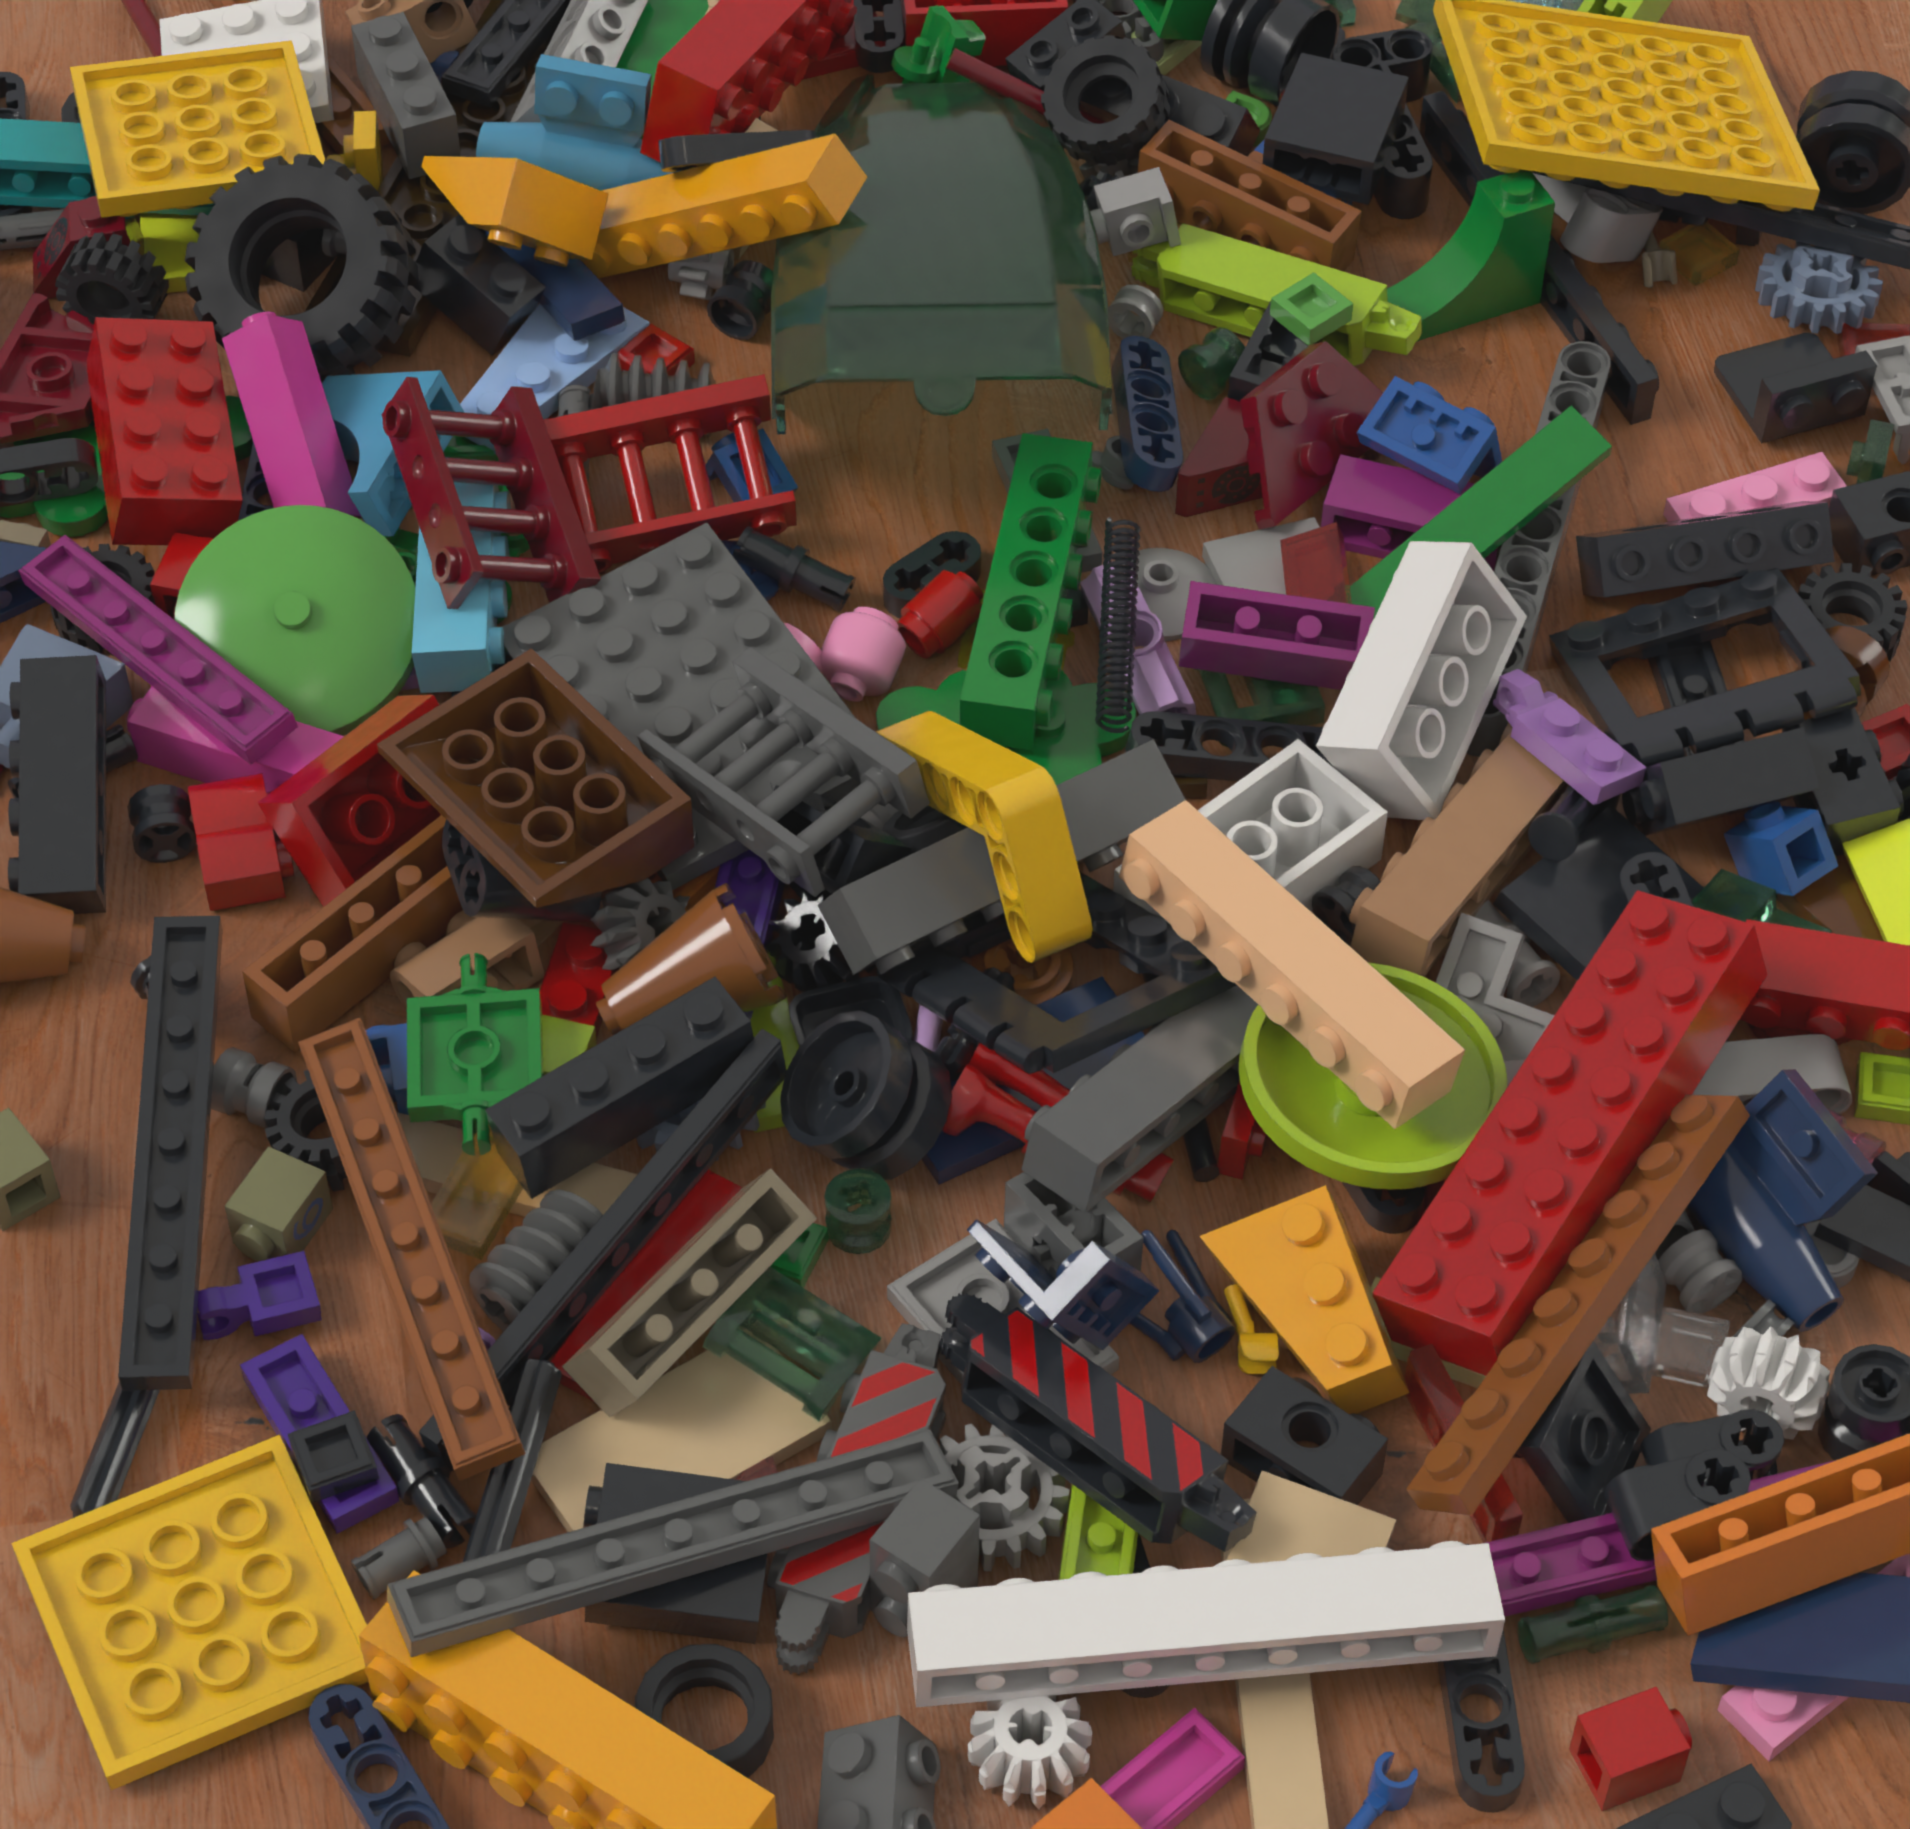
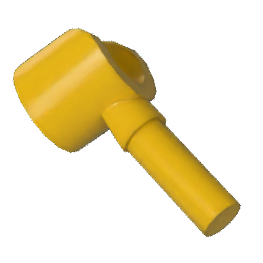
(1255, 1350)

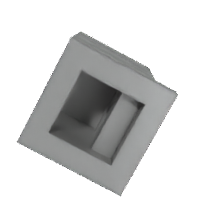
(1135, 212)

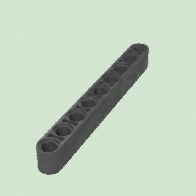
(1532, 554)

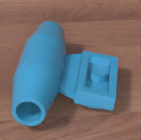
(586, 127)

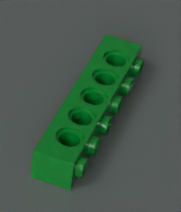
(1028, 589)

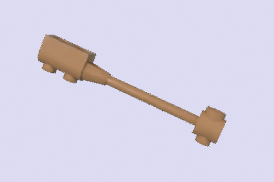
(506, 943)

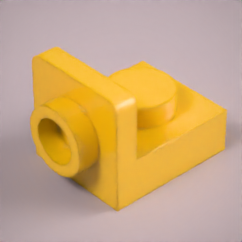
(363, 148)

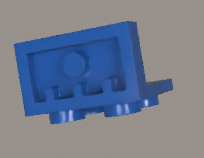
(1431, 435)

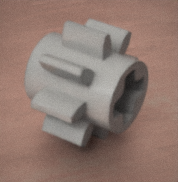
(702, 273)

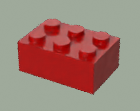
(350, 804)

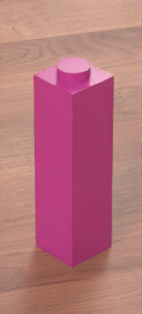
(288, 414)
(180, 745)

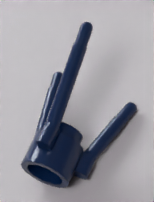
(1196, 1318)

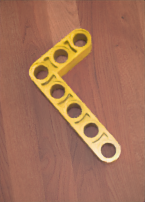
(1022, 824)

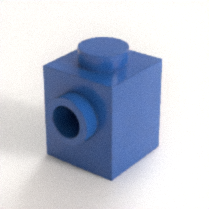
(1781, 847)

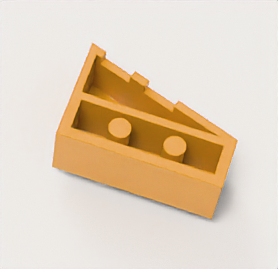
(1313, 1292)

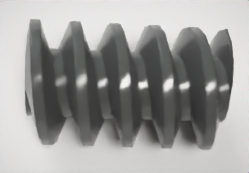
(621, 386)
(531, 1255)

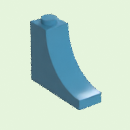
(357, 413)

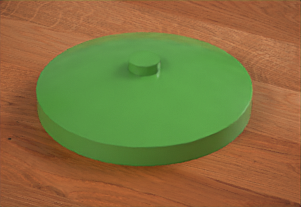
(306, 611)

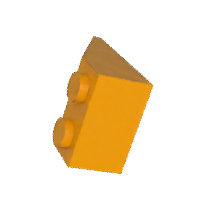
(522, 205)

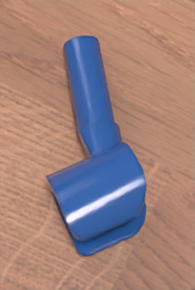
(1383, 1793)

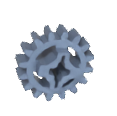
(1818, 287)

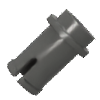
(398, 1556)

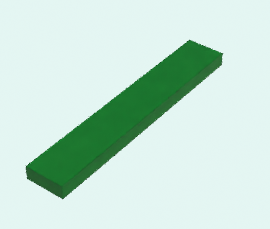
(1503, 497)

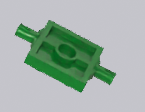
(471, 1051)

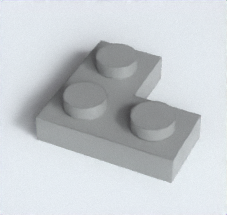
(1478, 974)

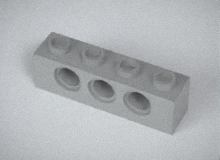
(587, 33)

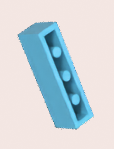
(464, 643)

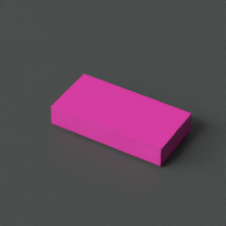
(1175, 1773)

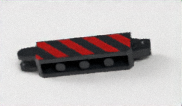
(1091, 1427)

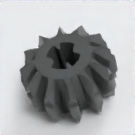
(635, 918)

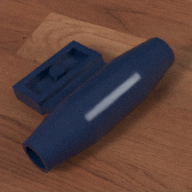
(1775, 1176)

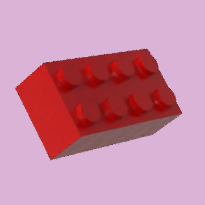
(162, 430)

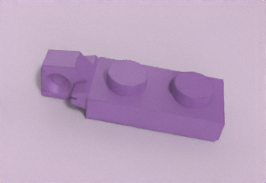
(1566, 740)

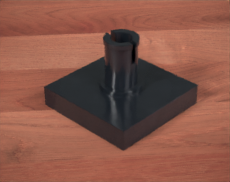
(1585, 1438)

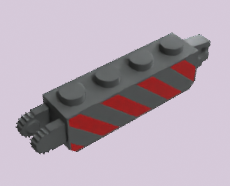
(826, 1581)

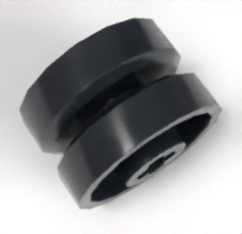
(1857, 140)
(865, 1095)

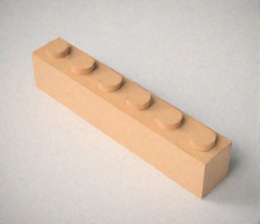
(1291, 964)

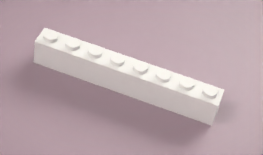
(1203, 1623)

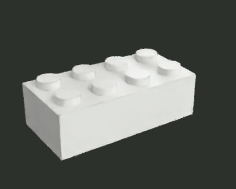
(1423, 679)
(1296, 823)

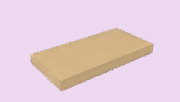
(693, 1420)

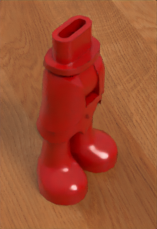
(981, 1100)

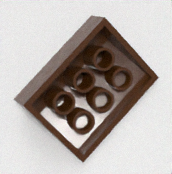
(544, 784)

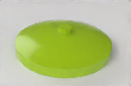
(1331, 1130)

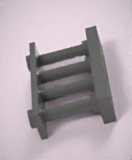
(802, 720)

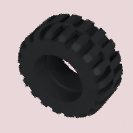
(295, 198)

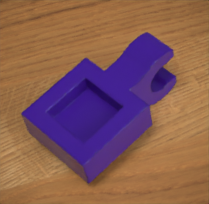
(269, 1294)

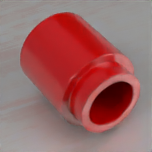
(940, 613)

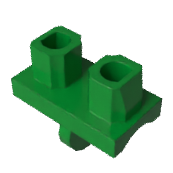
(932, 50)

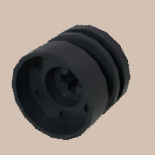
(1262, 40)

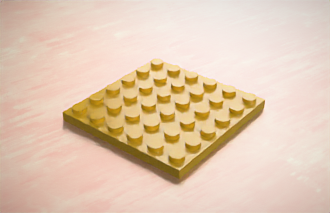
(1623, 103)

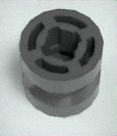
(246, 1085)

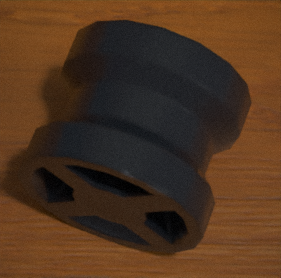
(161, 823)
(1335, 904)

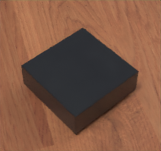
(333, 1456)

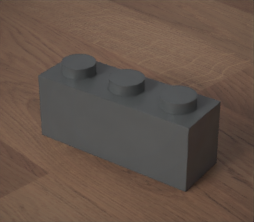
(404, 91)

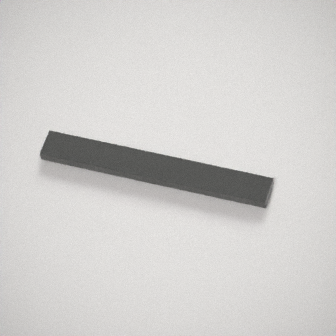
(663, 1543)

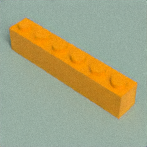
(726, 205)

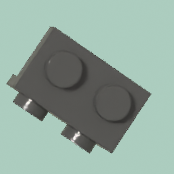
(878, 1777)

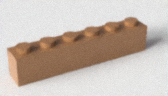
(1455, 859)

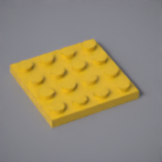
(188, 122)
(195, 1610)

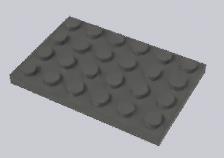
(658, 656)

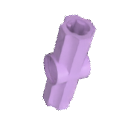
(1156, 676)

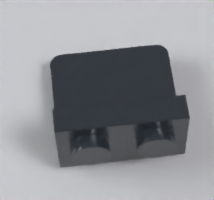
(1795, 385)

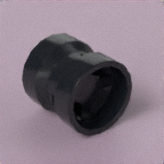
(743, 302)

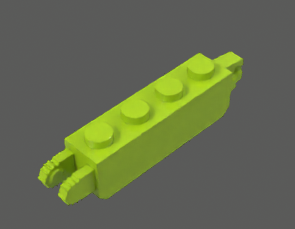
(1234, 281)

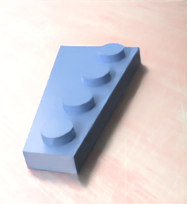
(547, 361)

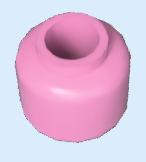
(862, 653)

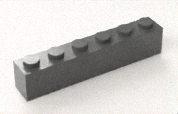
(954, 878)
(1139, 1101)

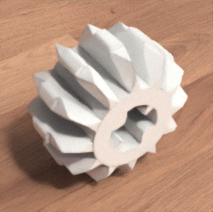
(1771, 1377)
(1027, 1765)

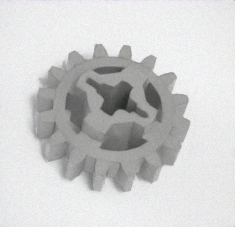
(996, 1484)

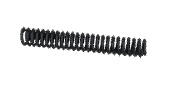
(1120, 622)

